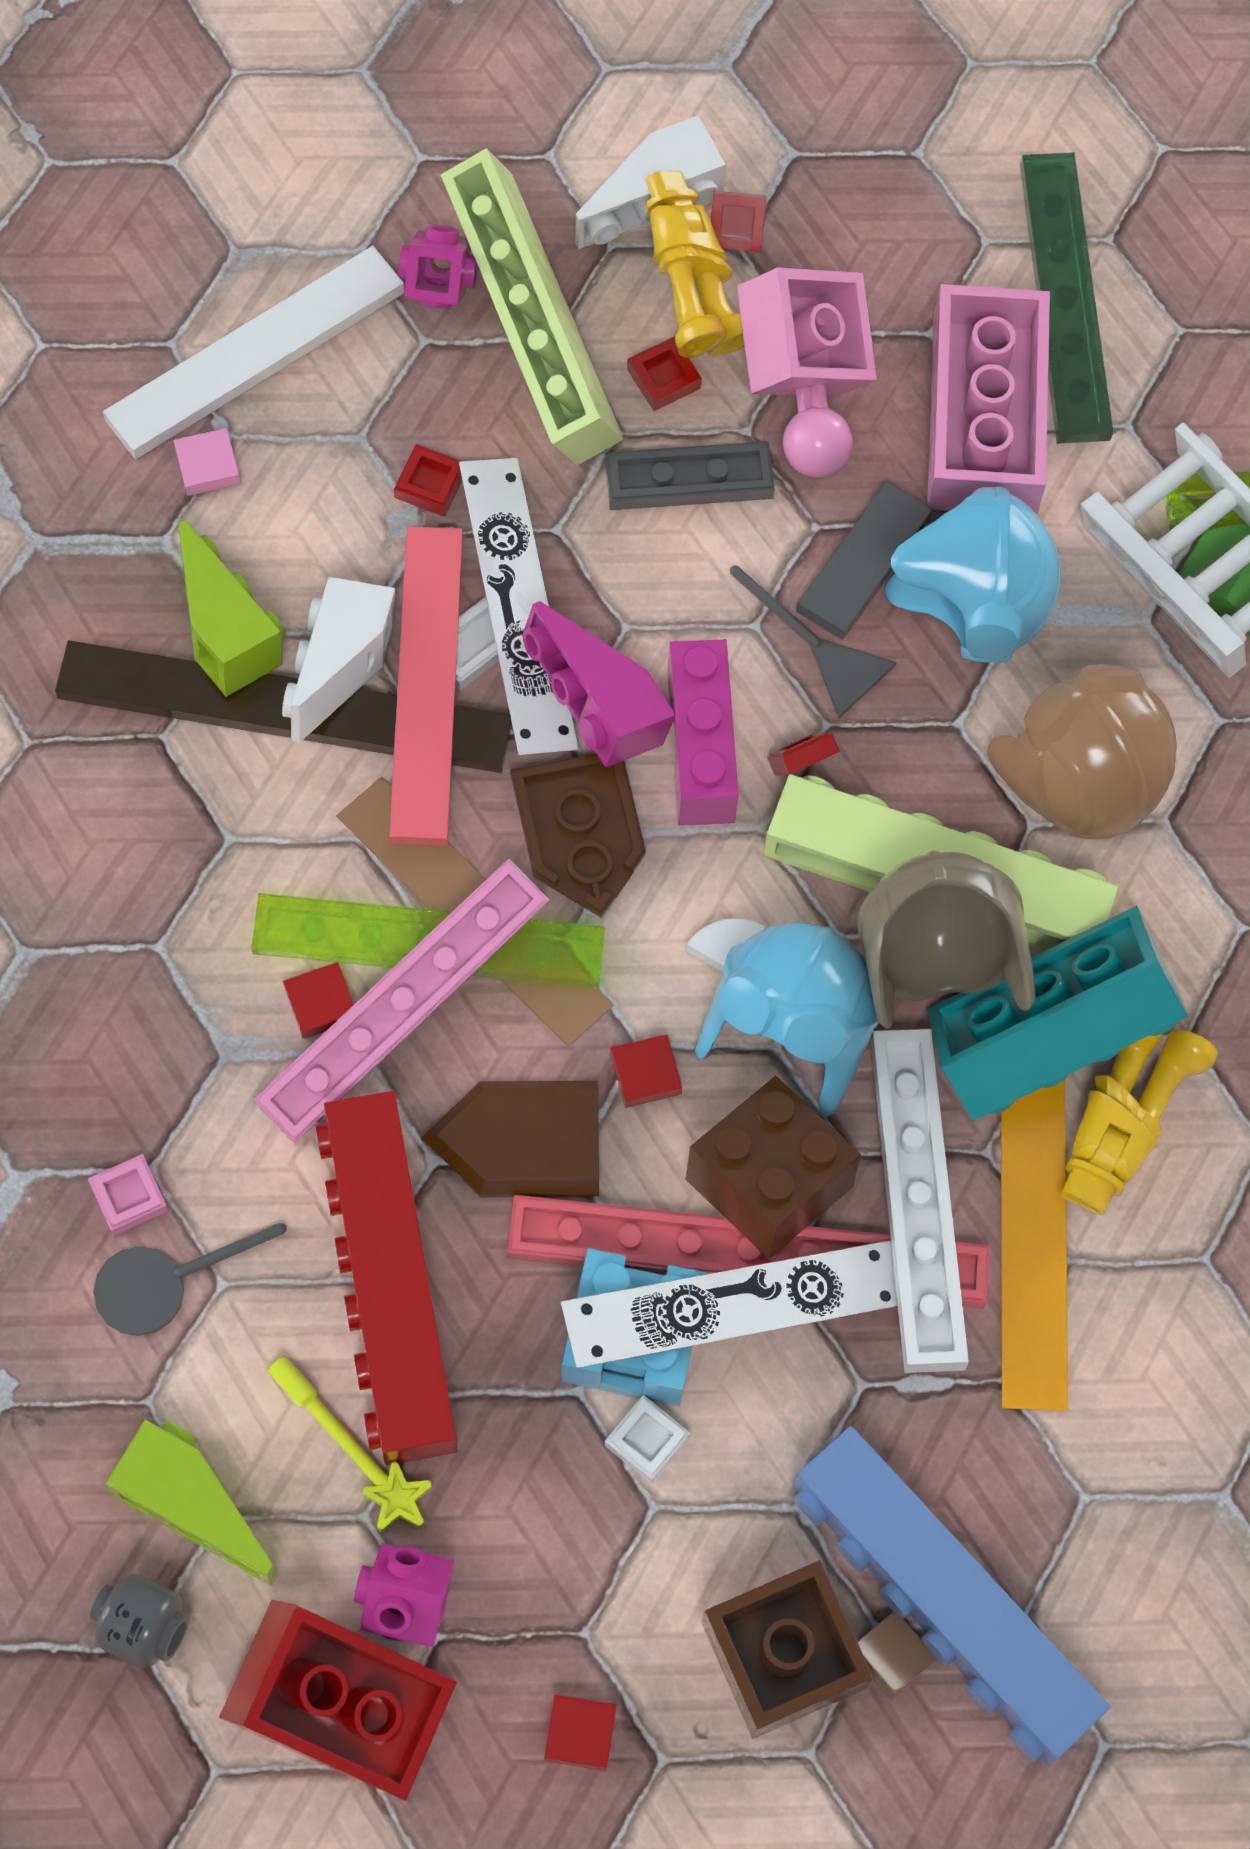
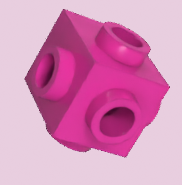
(427, 281)
(404, 1594)

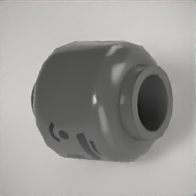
(139, 1620)

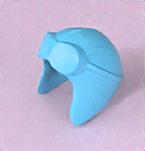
(982, 572)
(802, 991)

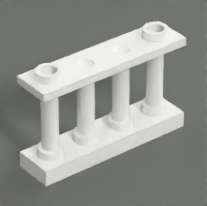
(1151, 561)

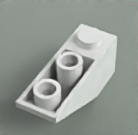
(623, 197)
(345, 650)

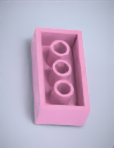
(988, 394)

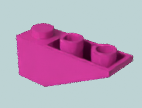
(605, 691)

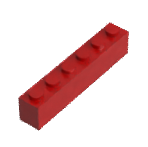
(389, 1278)

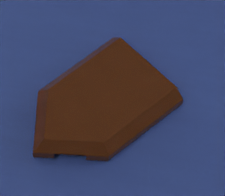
(580, 828)
(523, 1138)

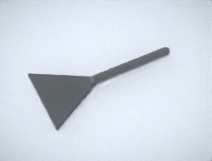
(844, 670)

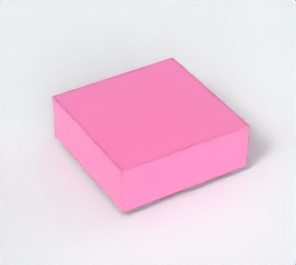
(207, 462)
(128, 1195)

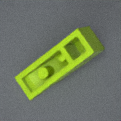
(178, 1489)

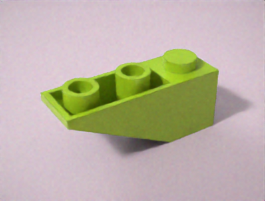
(228, 629)

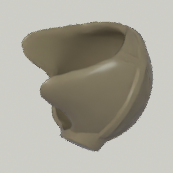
(943, 929)

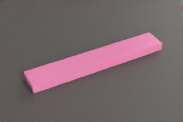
(401, 1001)

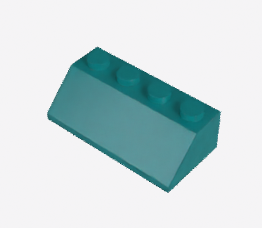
(1088, 1005)

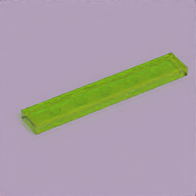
(388, 933)

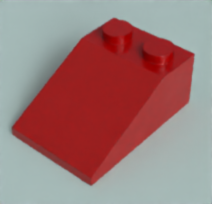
(338, 1698)

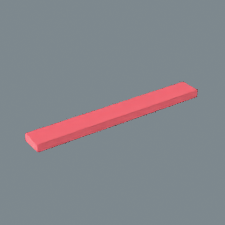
(710, 1244)

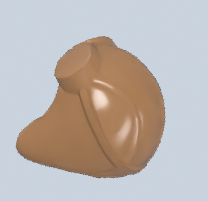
(1091, 752)

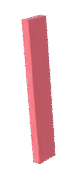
(426, 687)

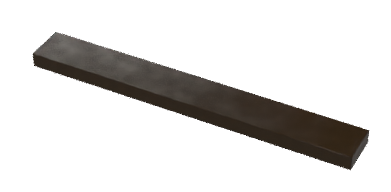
(187, 693)

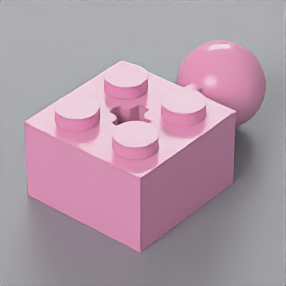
(813, 341)

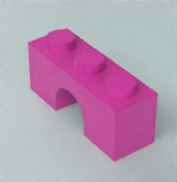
(703, 732)

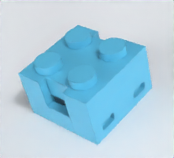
(654, 1375)

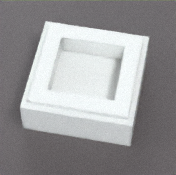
(647, 1439)

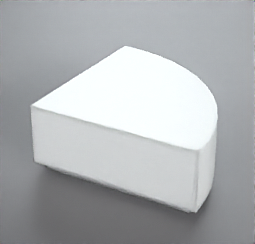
(716, 939)

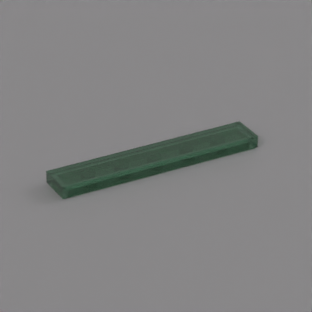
(1064, 269)

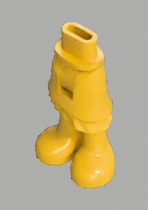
(692, 258)
(1119, 1130)

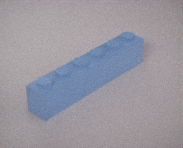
(949, 1597)

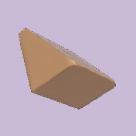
(894, 1654)

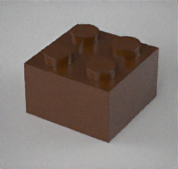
(772, 1166)
(786, 1649)

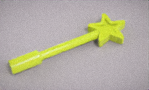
(391, 1491)

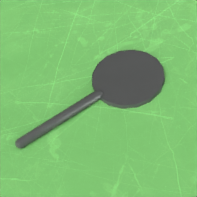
(145, 1289)

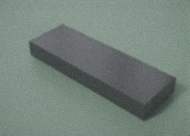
(689, 475)
(863, 560)

